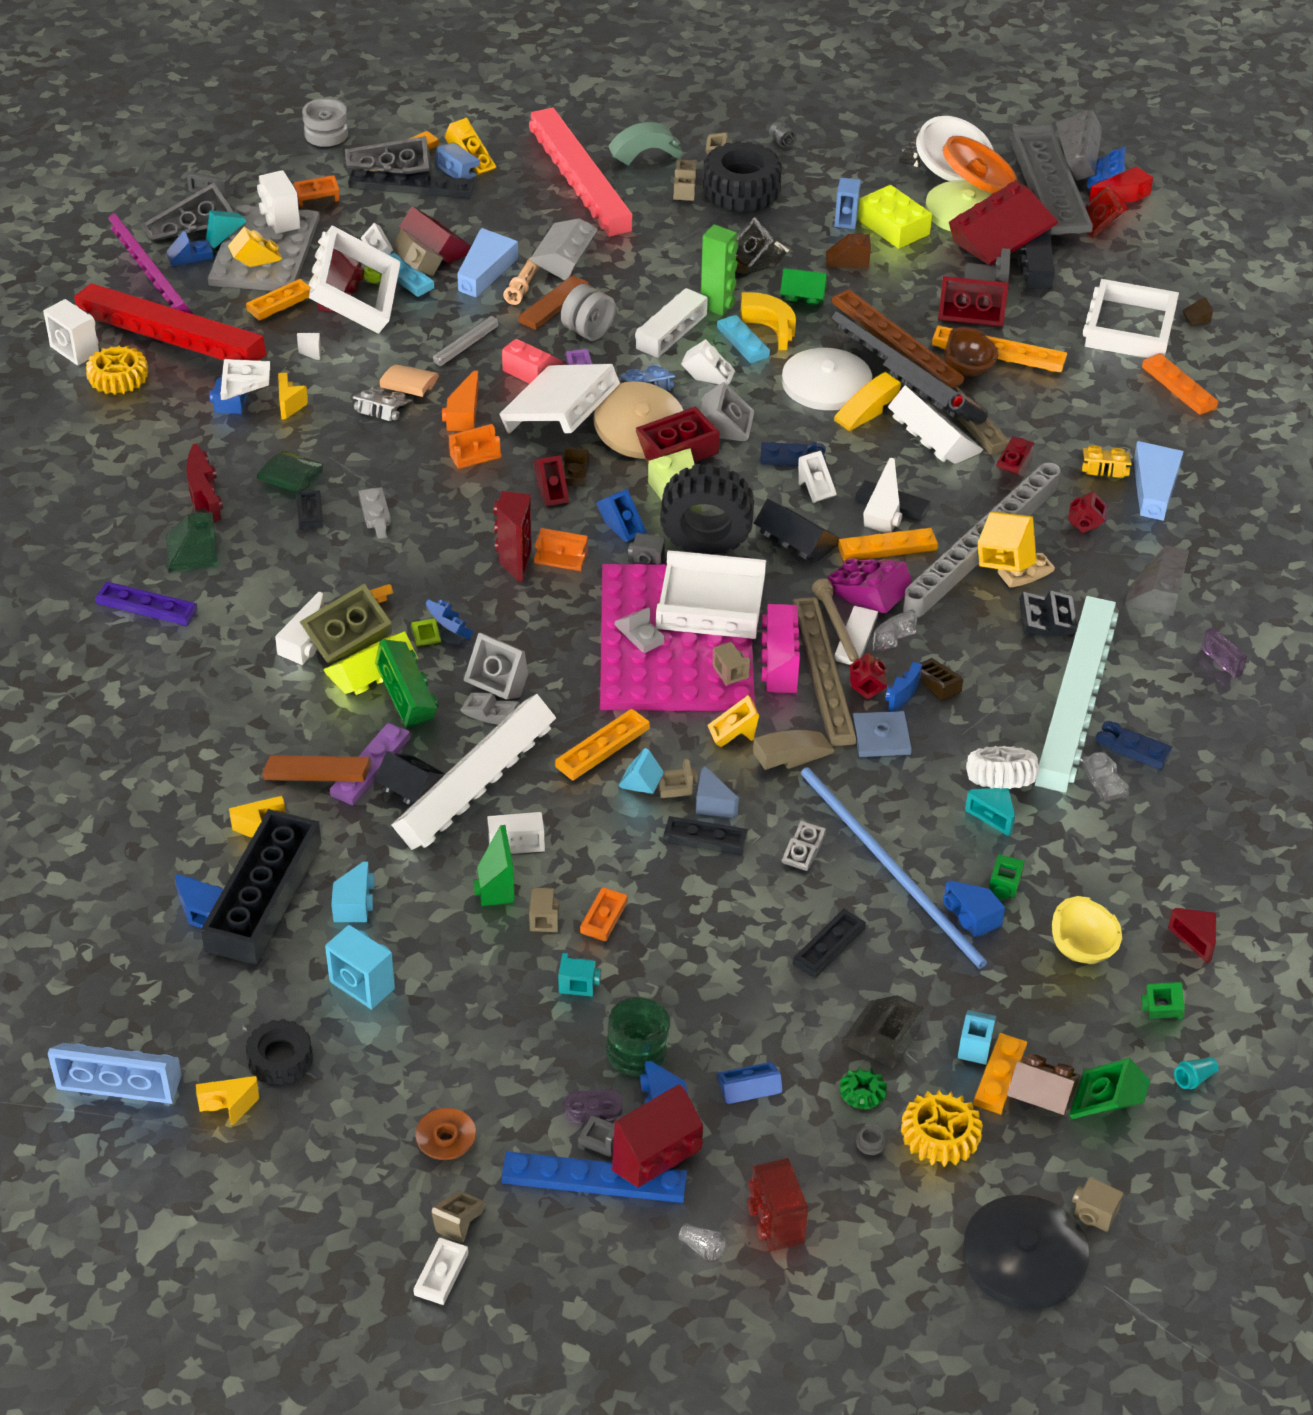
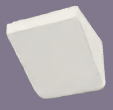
(309, 345)

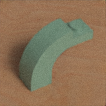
(641, 137)

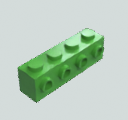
(719, 268)

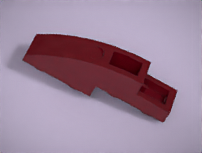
(201, 482)

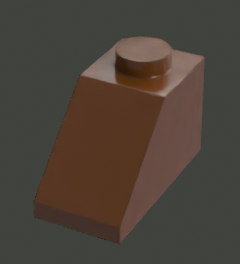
(850, 252)

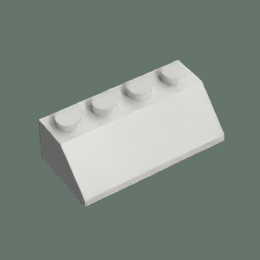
(933, 427)

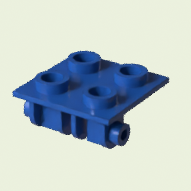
(1108, 166)

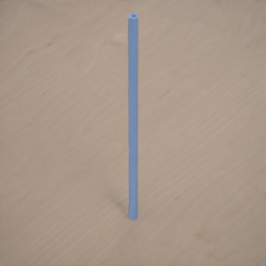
(894, 868)

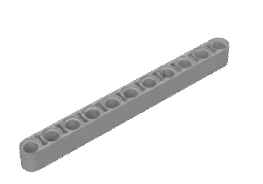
(964, 555)

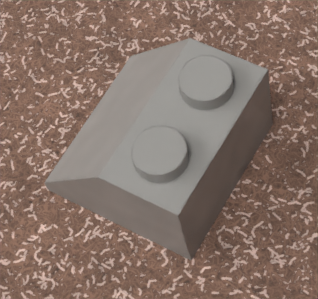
(728, 413)
(497, 667)

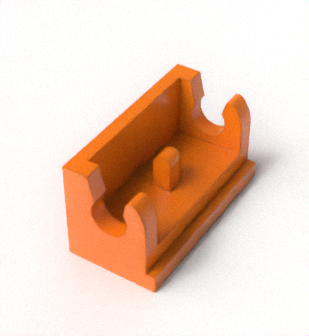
(316, 189)
(474, 446)
(561, 549)

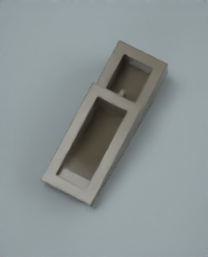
(685, 179)
(791, 748)

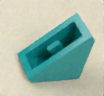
(222, 225)
(992, 807)

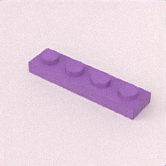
(390, 739)

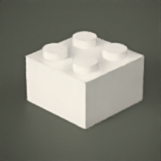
(278, 202)
(71, 331)

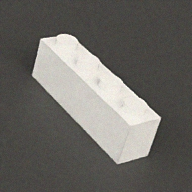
(671, 323)

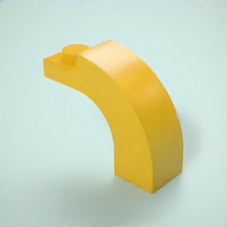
(770, 312)

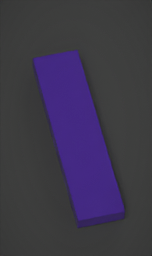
(146, 603)

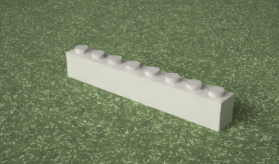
(473, 772)

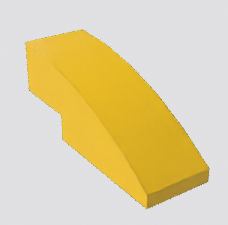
(868, 401)

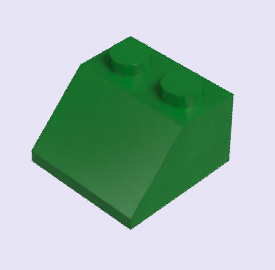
(803, 286)

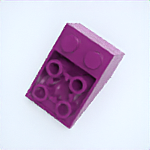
(871, 583)

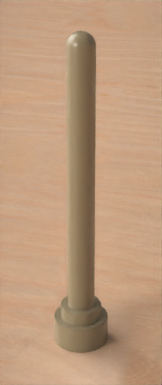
(823, 591)

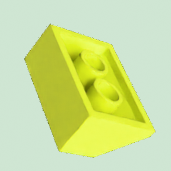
(359, 669)

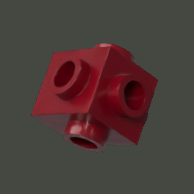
(1087, 512)
(868, 676)

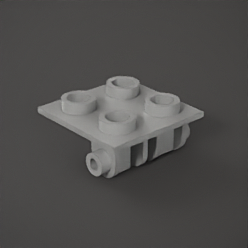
(380, 403)

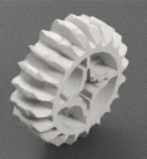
(1002, 767)

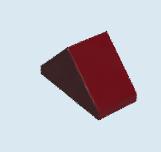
(1196, 930)

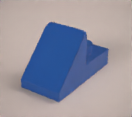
(184, 252)

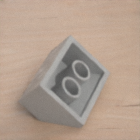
(564, 247)

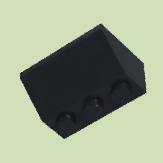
(795, 531)

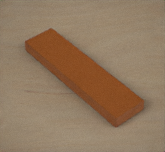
(550, 304)
(317, 768)

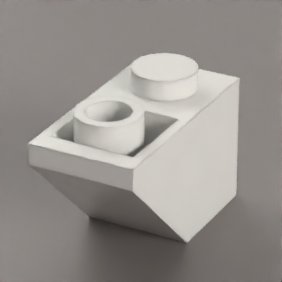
(707, 364)

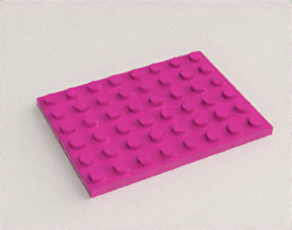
(671, 675)

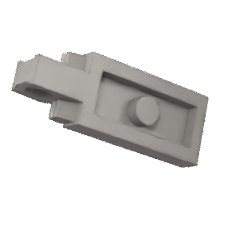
(375, 510)

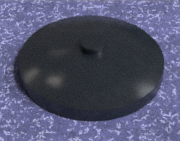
(1025, 1251)

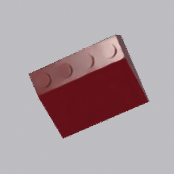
(1001, 221)

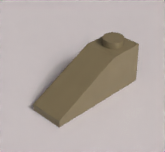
(416, 253)

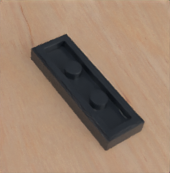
(908, 504)
(705, 835)
(829, 943)

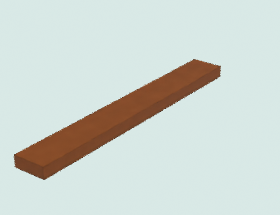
(896, 337)

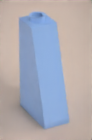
(486, 261)
(1155, 477)

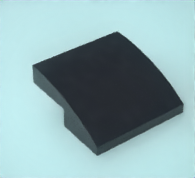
(1048, 614)

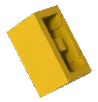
(1007, 542)

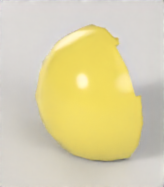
(1085, 930)

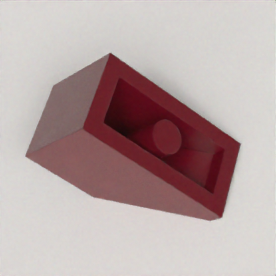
(551, 480)

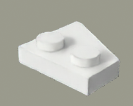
(243, 377)

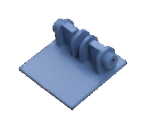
(654, 374)

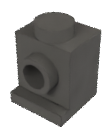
(647, 549)

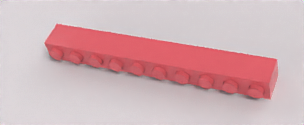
(581, 172)

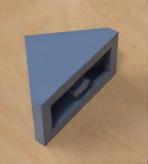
(715, 797)

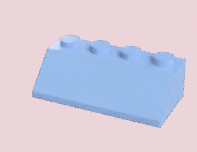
(115, 1072)

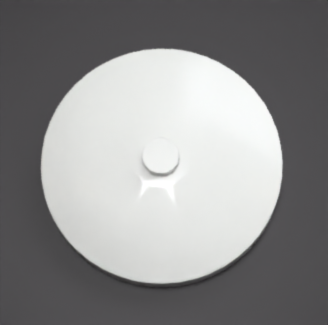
(934, 136)
(824, 377)

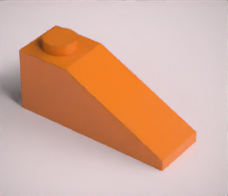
(462, 405)

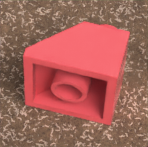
(526, 361)

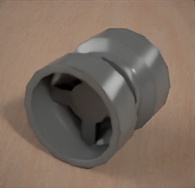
(782, 134)

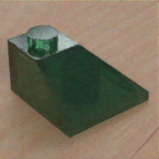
(192, 543)

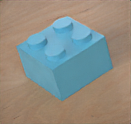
(360, 966)

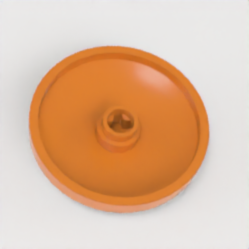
(978, 164)

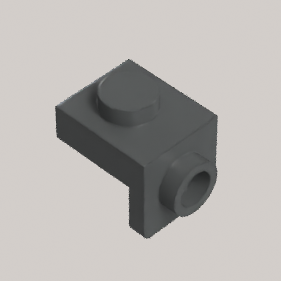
(598, 1136)

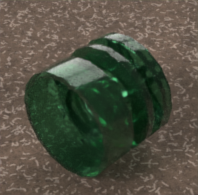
(636, 1035)

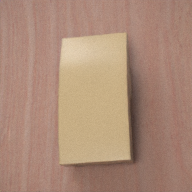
(1037, 571)

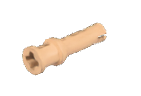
(519, 284)

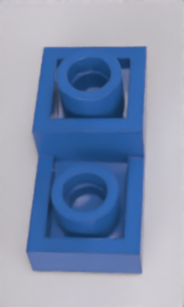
(448, 618)
(903, 687)

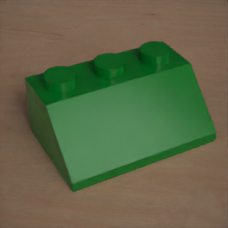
(405, 683)

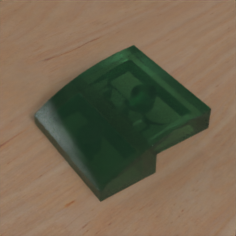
(290, 471)

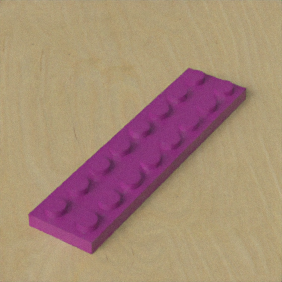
(147, 265)

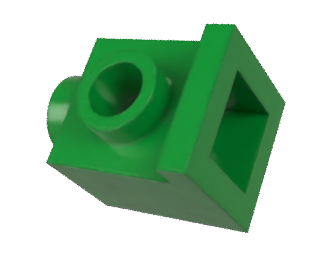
(1004, 883)
(1169, 993)

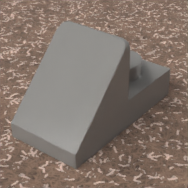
(640, 630)

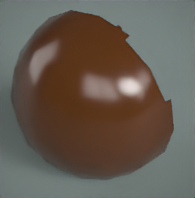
(970, 352)

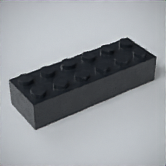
(261, 887)

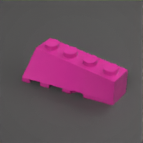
(781, 649)

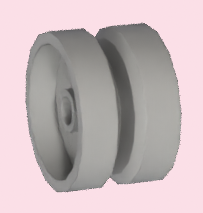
(325, 122)
(588, 312)

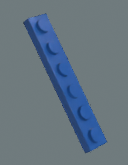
(588, 1177)

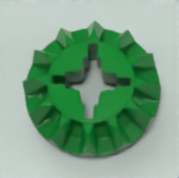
(861, 1097)

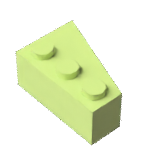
(663, 468)

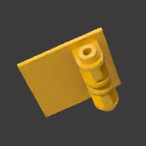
(1116, 456)

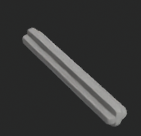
(465, 341)

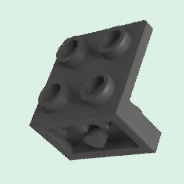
(995, 273)

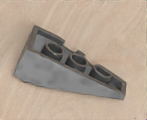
(397, 156)
(187, 215)

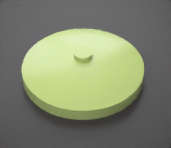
(952, 199)

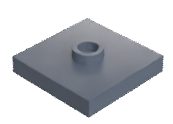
(881, 734)

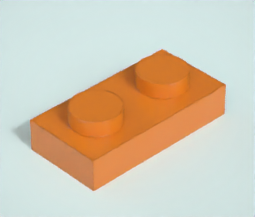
(604, 914)

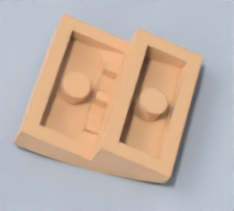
(408, 380)

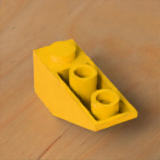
(464, 135)

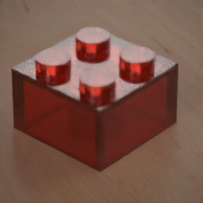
(778, 1205)

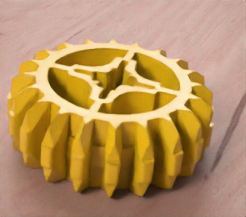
(117, 369)
(936, 1136)

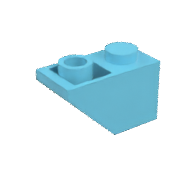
(351, 895)
(976, 1037)

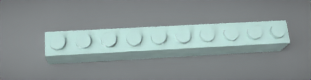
(1076, 696)

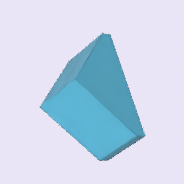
(642, 773)

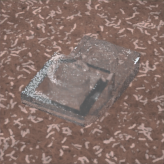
(899, 626)
(1104, 777)

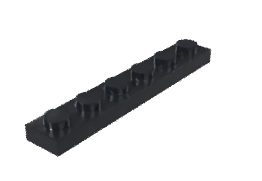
(411, 183)

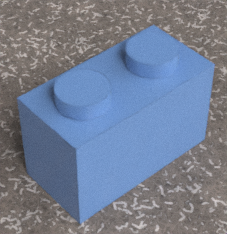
(847, 203)

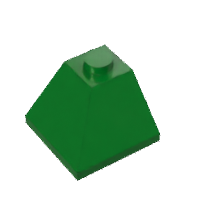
(496, 872)
(1109, 1088)

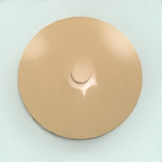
(630, 407)

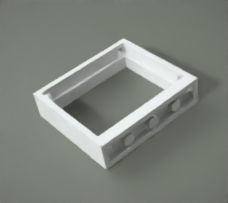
(342, 303)
(1123, 341)

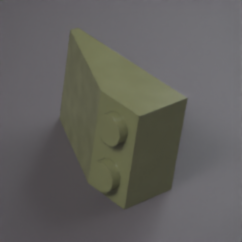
(347, 624)

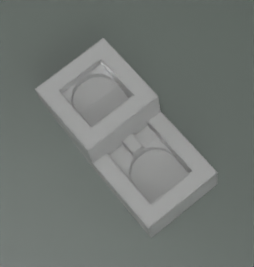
(486, 708)

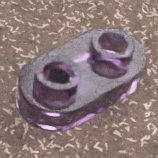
(592, 1103)

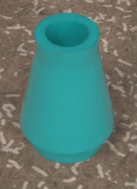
(1194, 1072)

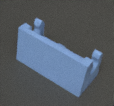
(455, 161)

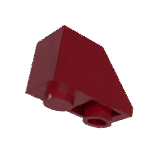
(1016, 457)

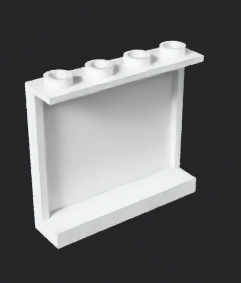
(562, 395)
(711, 594)

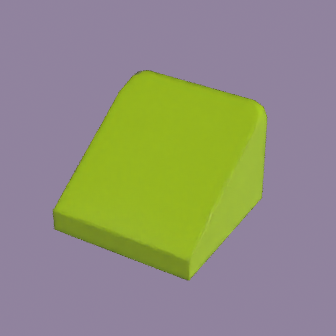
(425, 632)

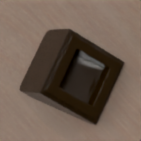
(1198, 312)

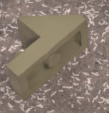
(454, 1215)

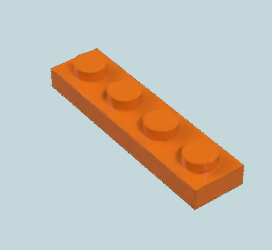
(1180, 384)

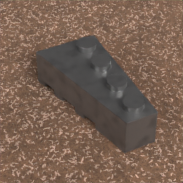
(1081, 142)

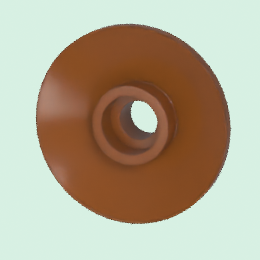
(445, 1124)

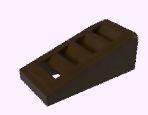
(953, 682)

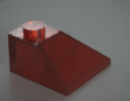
(1105, 210)

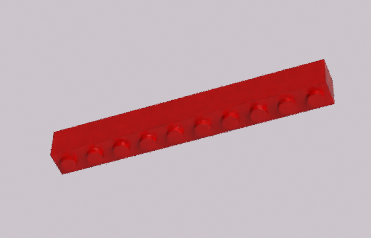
(170, 324)

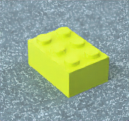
(894, 216)

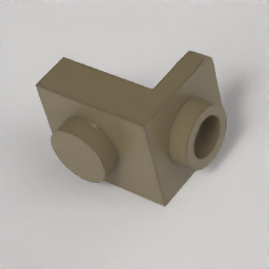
(678, 782)

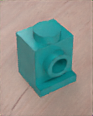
(578, 976)

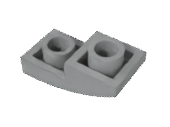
(804, 846)

